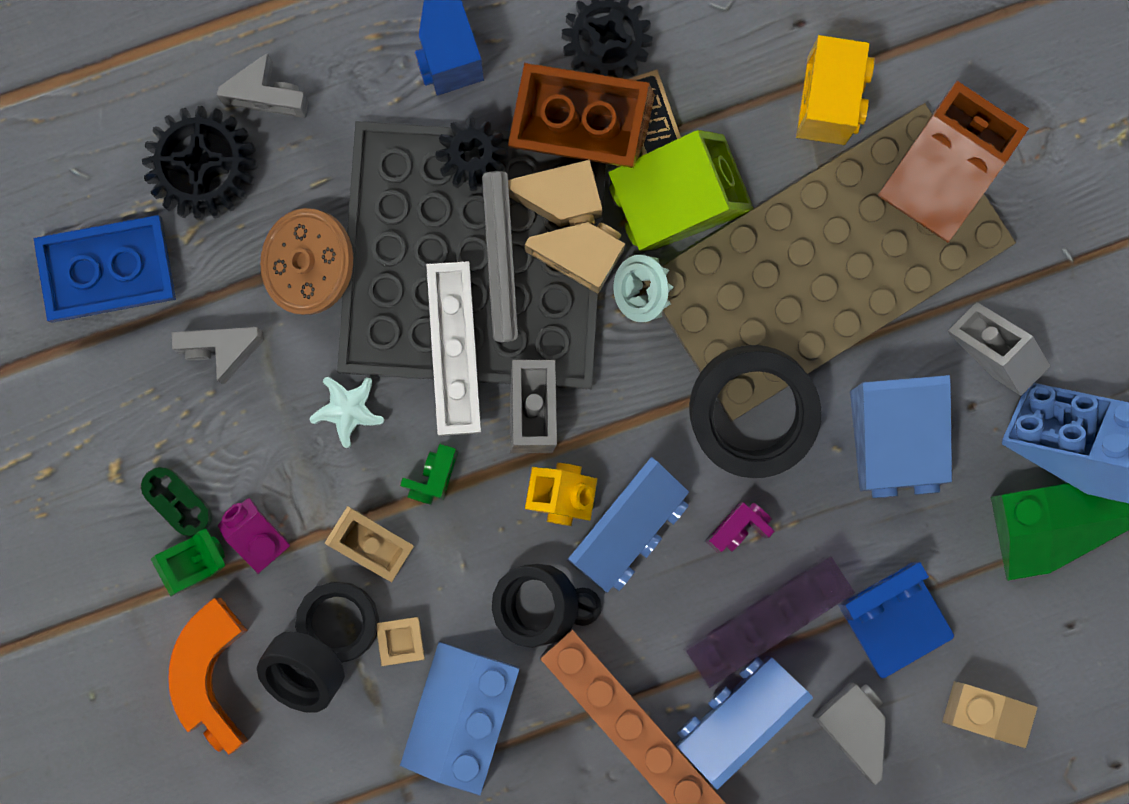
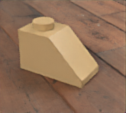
(560, 194)
(579, 252)
(989, 714)

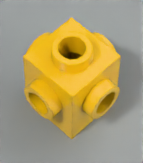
(561, 493)

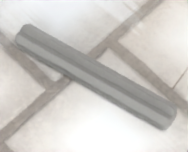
(500, 256)

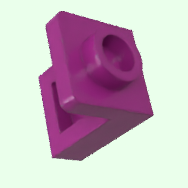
(252, 535)

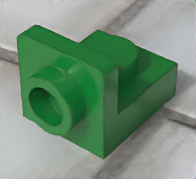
(439, 470)

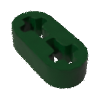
(184, 494)

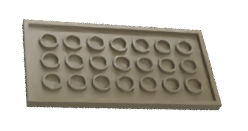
(819, 267)

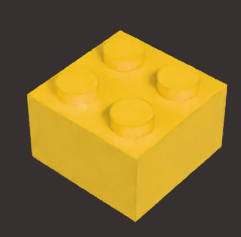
(834, 89)

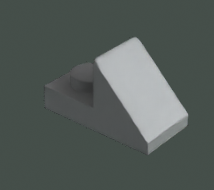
(251, 91)
(230, 345)

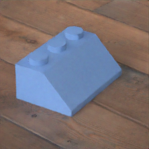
(630, 527)
(459, 718)
(742, 720)

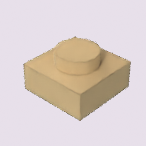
(400, 641)

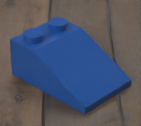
(448, 47)

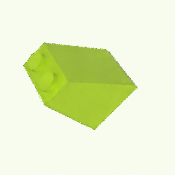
(680, 190)

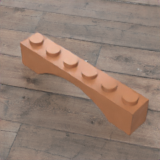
(627, 723)

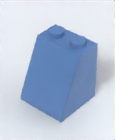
(903, 435)

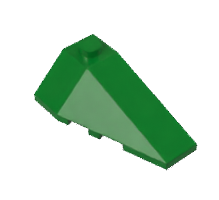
(1053, 527)

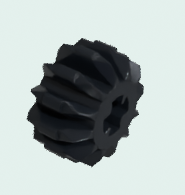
(467, 140)

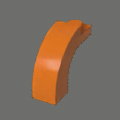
(192, 671)

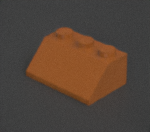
(581, 115)

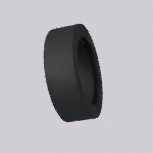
(791, 447)

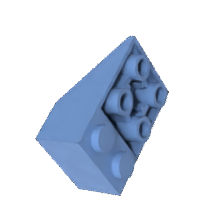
(1074, 438)

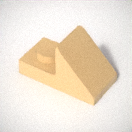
(369, 544)

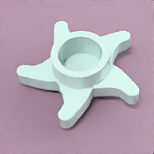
(347, 409)

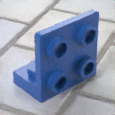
(897, 620)

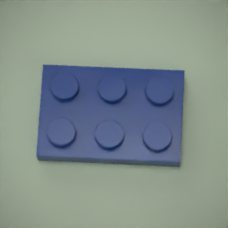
(104, 269)

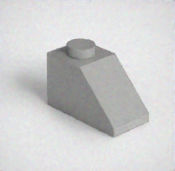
(1000, 348)
(533, 406)
(856, 728)

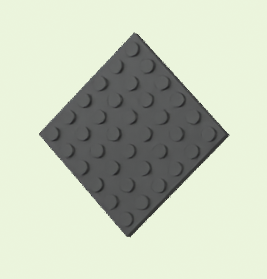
(415, 217)

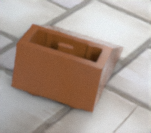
(953, 161)

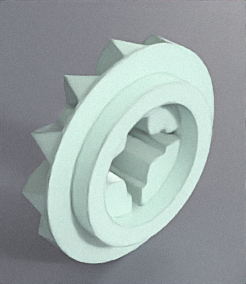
(629, 282)

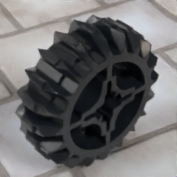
(182, 161)

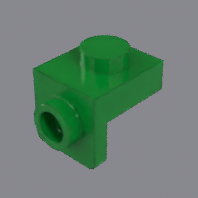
(189, 562)

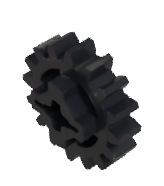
(622, 44)

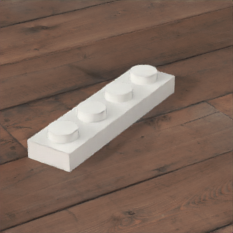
(453, 348)

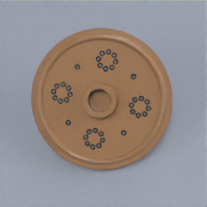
(306, 261)

